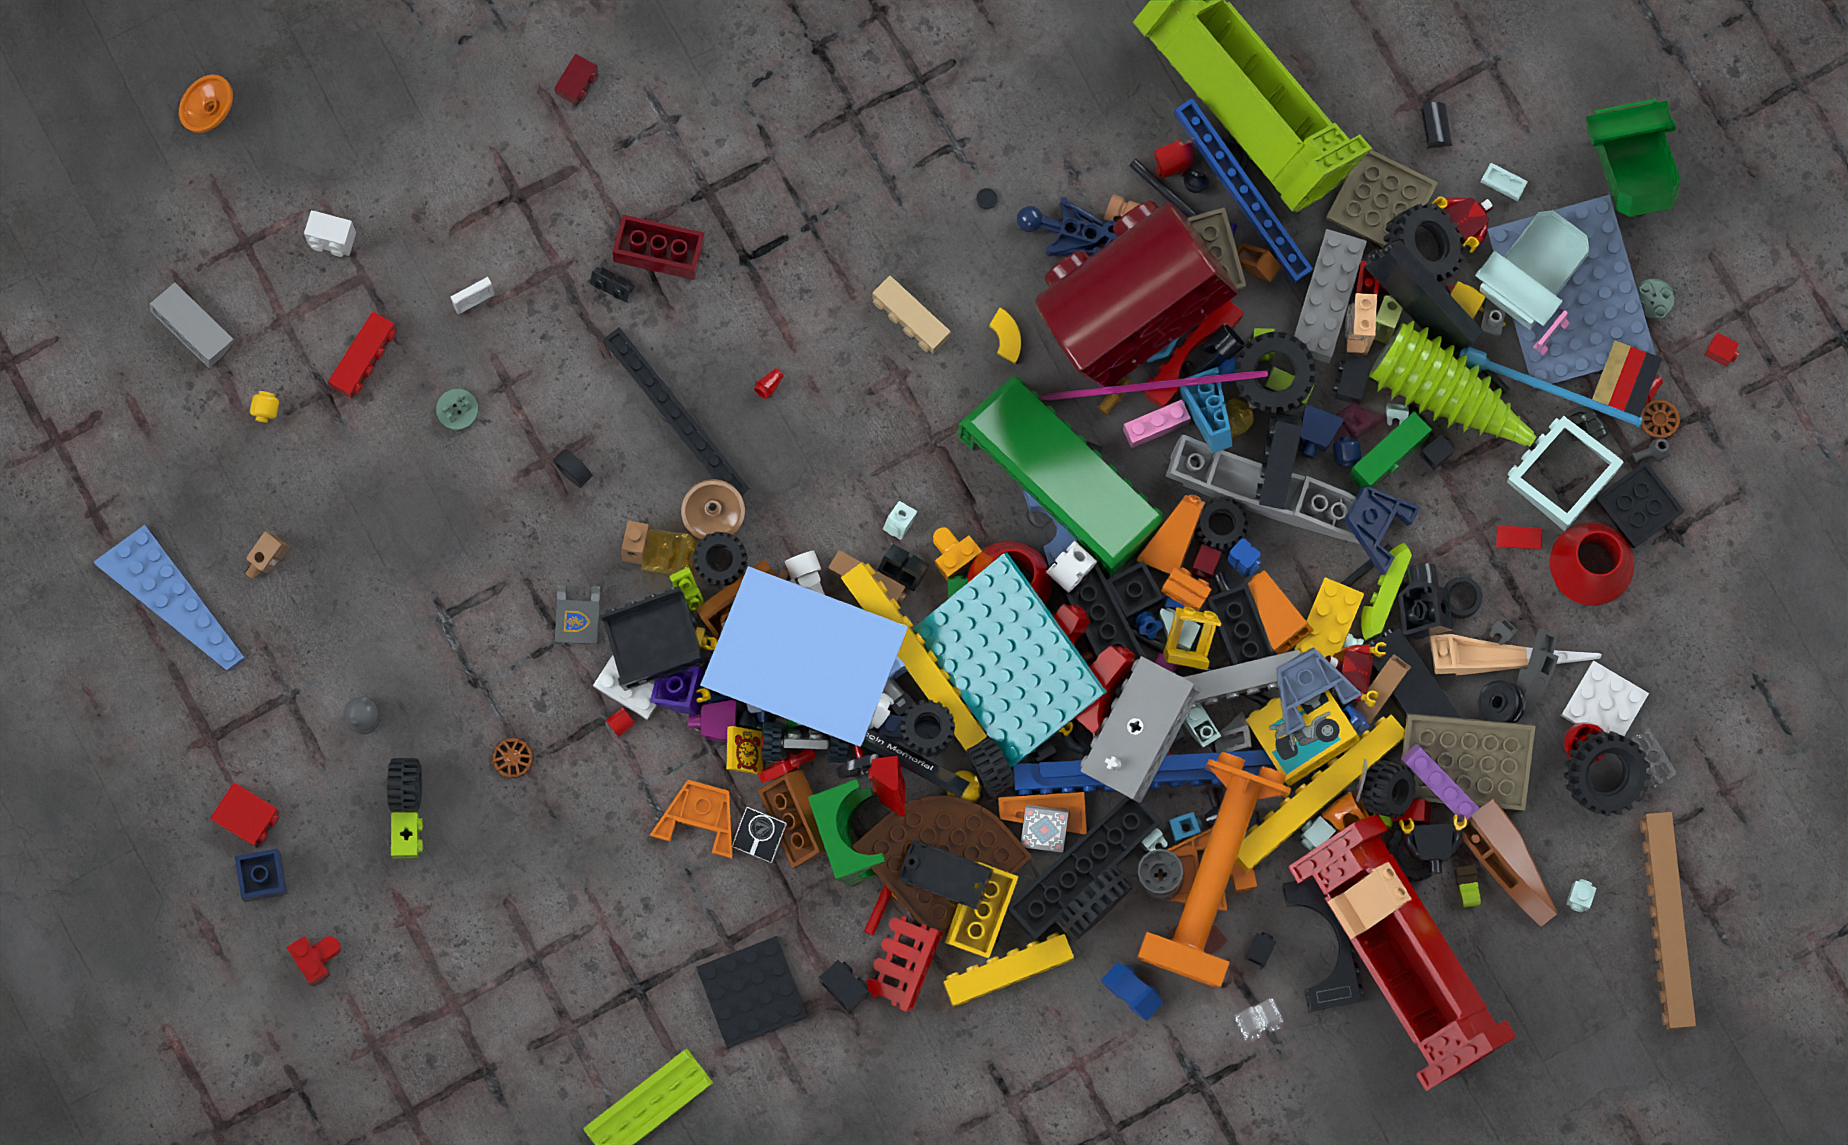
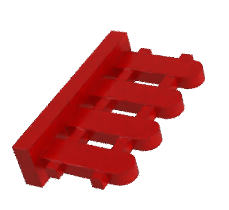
(922, 959)

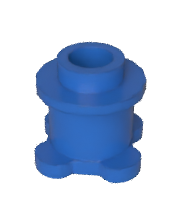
(1147, 625)

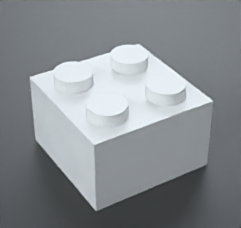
(330, 233)

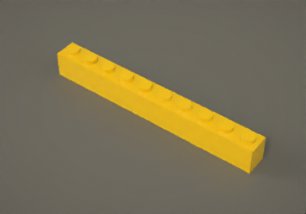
(914, 655)
(1319, 792)

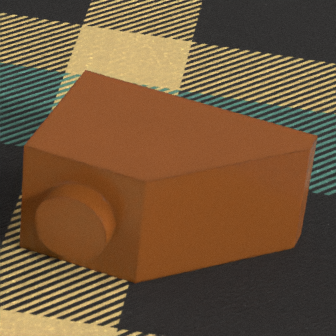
(1258, 261)

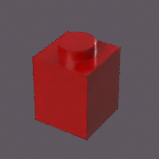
(1722, 349)

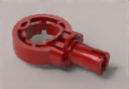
(784, 766)

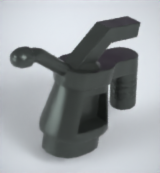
(1591, 421)

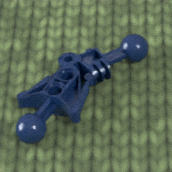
(1031, 219)

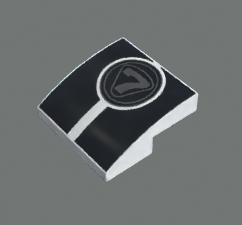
(759, 834)

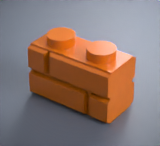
(1185, 589)

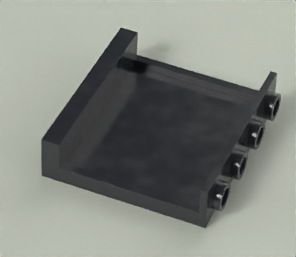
(652, 638)

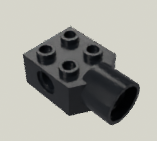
(1424, 603)

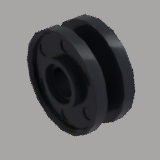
(1490, 702)

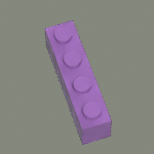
(1439, 782)

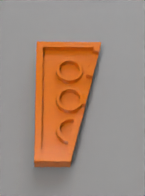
(1014, 808)

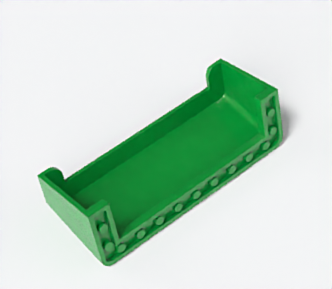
(1062, 474)

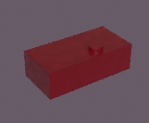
(658, 247)

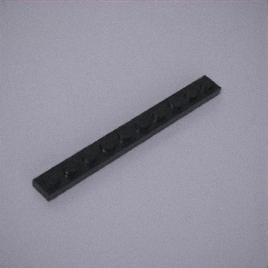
(672, 410)

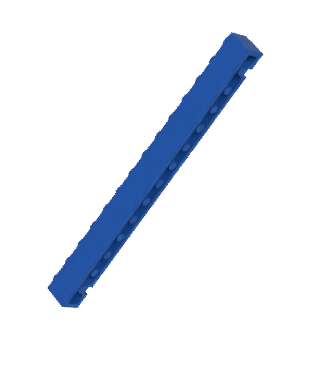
(1173, 771)

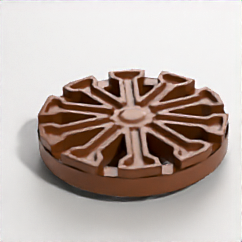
(1660, 419)

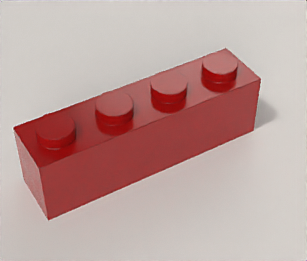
(362, 355)

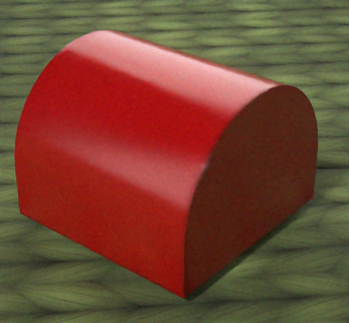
(620, 722)

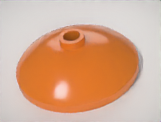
(205, 103)

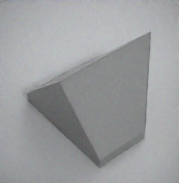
(1234, 736)

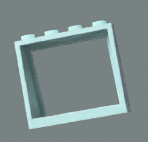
(1547, 507)

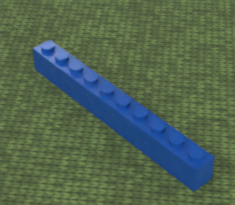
(1242, 191)

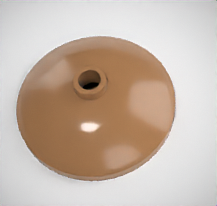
(703, 520)

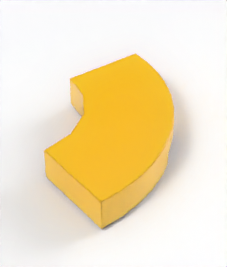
(1008, 336)

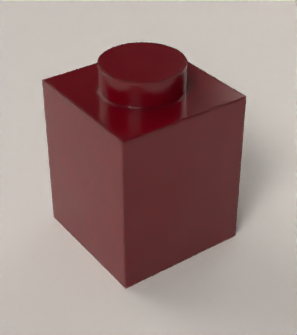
(1206, 562)

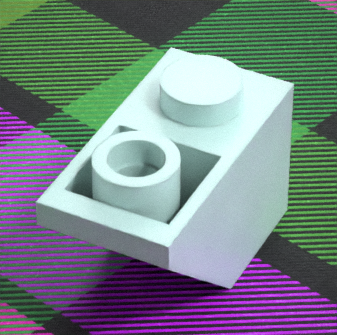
(1188, 632)
(1201, 726)

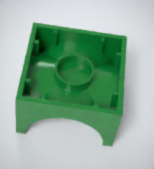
(834, 818)

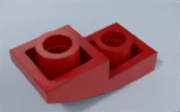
(1519, 537)

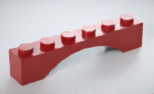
(1228, 314)

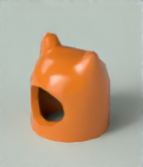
(1345, 812)

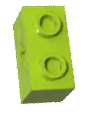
(400, 824)

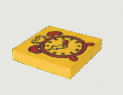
(744, 750)

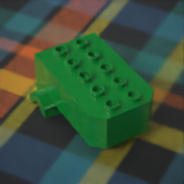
(1636, 155)

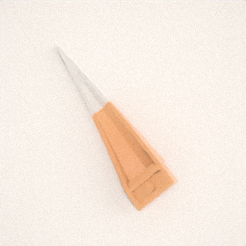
(1472, 656)

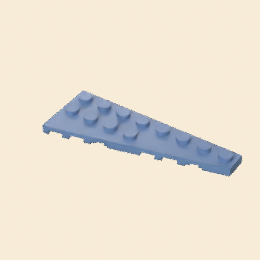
(153, 578)

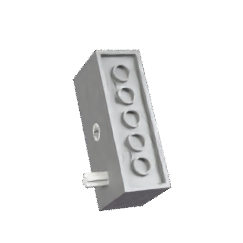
(1155, 703)

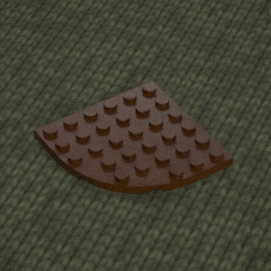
(948, 825)

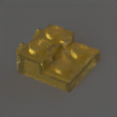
(668, 552)

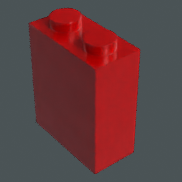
(245, 815)

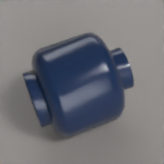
(1347, 451)

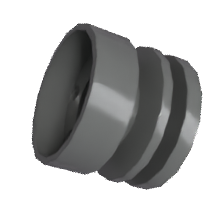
(1160, 862)

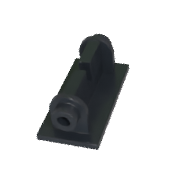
(603, 280)

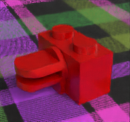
(312, 957)

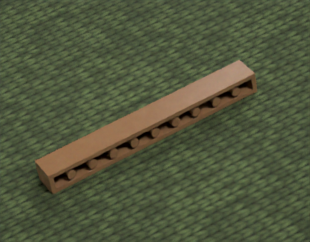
(1668, 921)

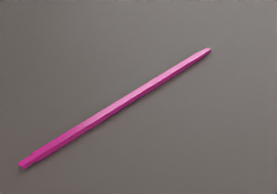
(1153, 385)

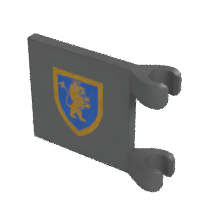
(577, 619)

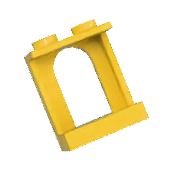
(1188, 658)

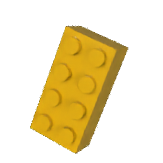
(1331, 618)
(978, 929)

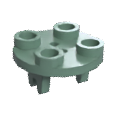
(1662, 301)
(465, 403)

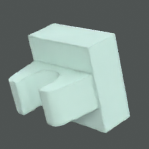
(1396, 411)
(1151, 840)

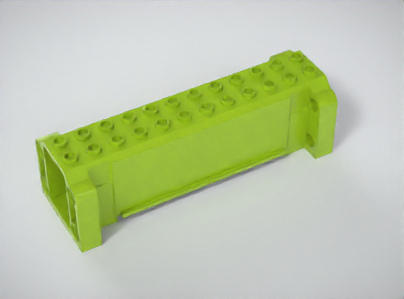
(1253, 97)

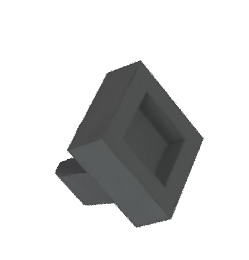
(1505, 628)

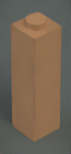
(844, 563)
(1384, 685)

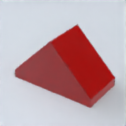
(1419, 812)

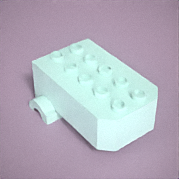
(1535, 269)

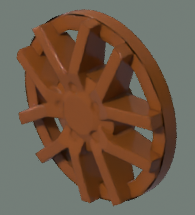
(512, 758)

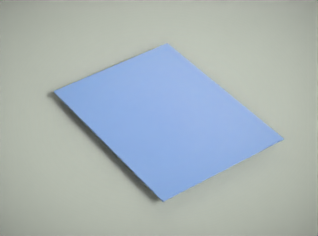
(804, 656)

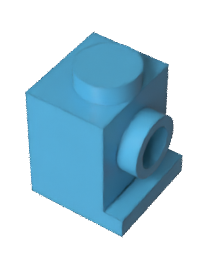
(1176, 827)

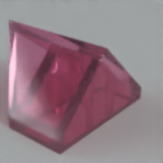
(1359, 421)

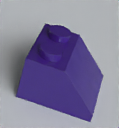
(679, 691)

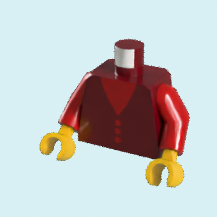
(1469, 216)
(1356, 666)

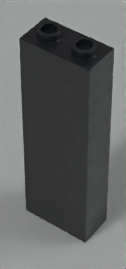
(1422, 296)
(1418, 689)

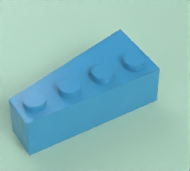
(1208, 411)

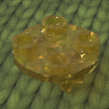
(1242, 414)

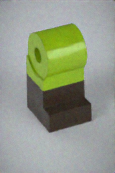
(1467, 886)

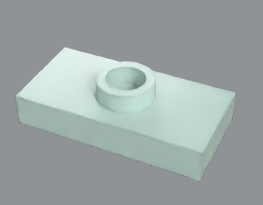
(1504, 181)

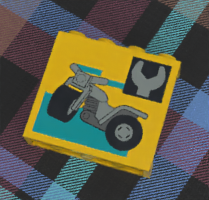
(1308, 748)

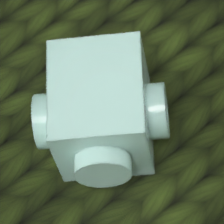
(899, 520)
(1316, 833)
(1581, 895)

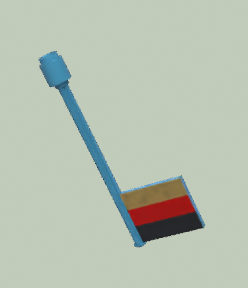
(1620, 389)

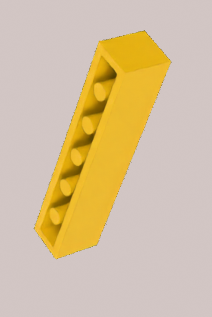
(1008, 970)

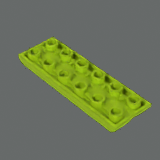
(650, 1102)

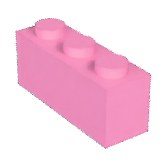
(1156, 424)

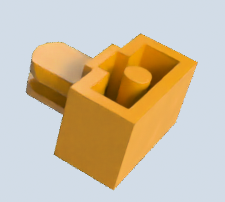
(955, 555)

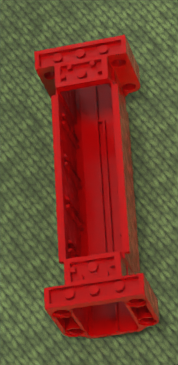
(1409, 958)

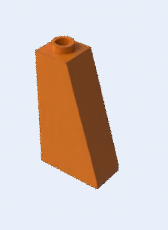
(1172, 540)
(1279, 616)

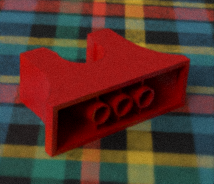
(1109, 667)

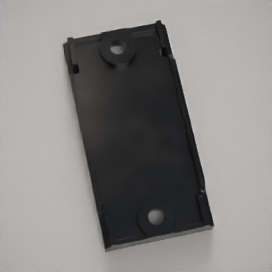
(945, 874)

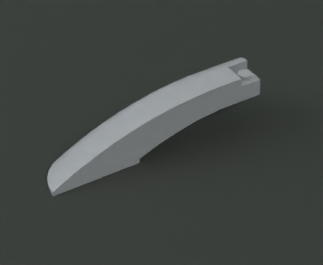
(1223, 474)

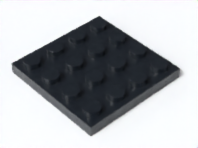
(751, 992)

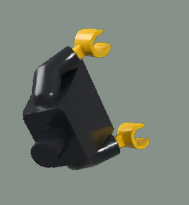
(1433, 842)

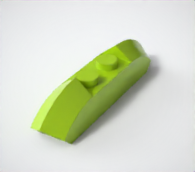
(1374, 617)

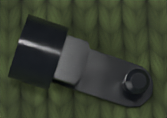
(1223, 344)

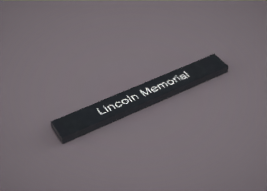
(916, 763)

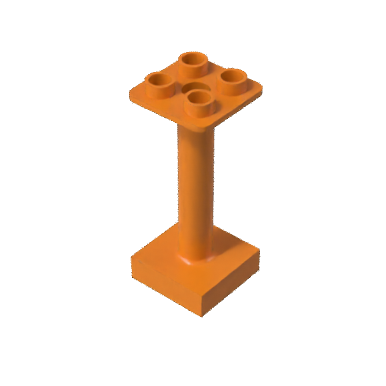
(1186, 950)

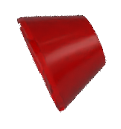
(1022, 555)
(1581, 584)

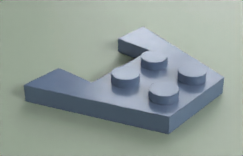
(1306, 678)

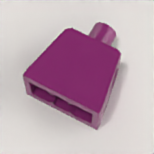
(714, 720)

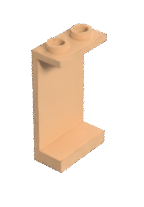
(1363, 324)
(1369, 900)

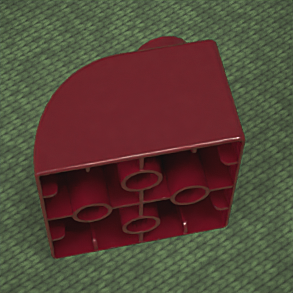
(1133, 293)

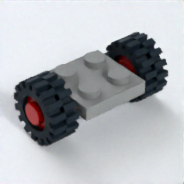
(793, 738)

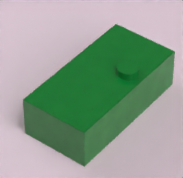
(1390, 452)

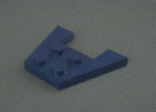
(1370, 519)

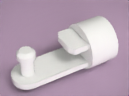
(805, 570)

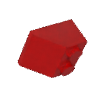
(889, 783)

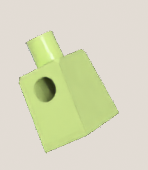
(1387, 319)

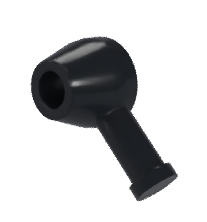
(747, 720)
(1212, 814)

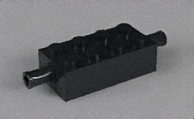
(1241, 625)

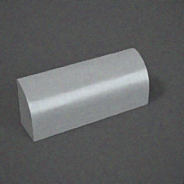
(191, 325)

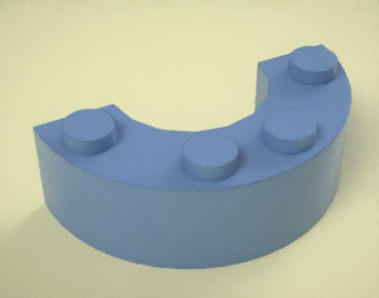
(1062, 539)

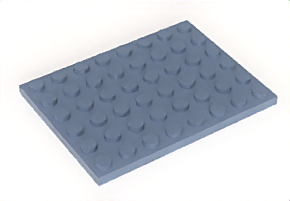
(1598, 299)

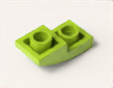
(1280, 380)
(686, 582)

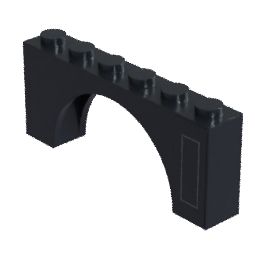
(1342, 985)

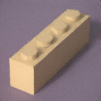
(911, 315)

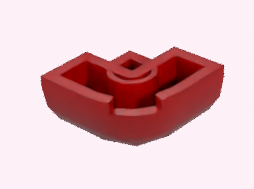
(1174, 158)

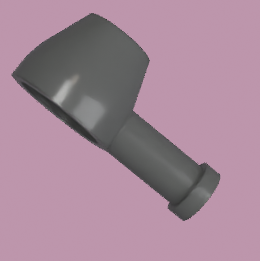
(1653, 451)

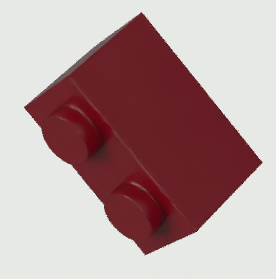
(576, 80)

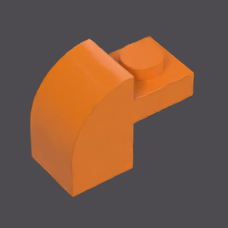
(1241, 880)

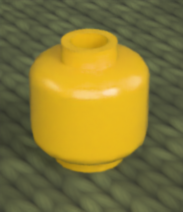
(264, 406)

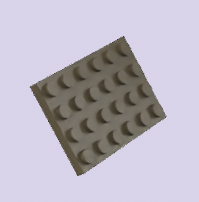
(1479, 755)

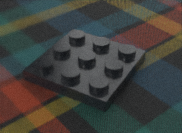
(1639, 504)

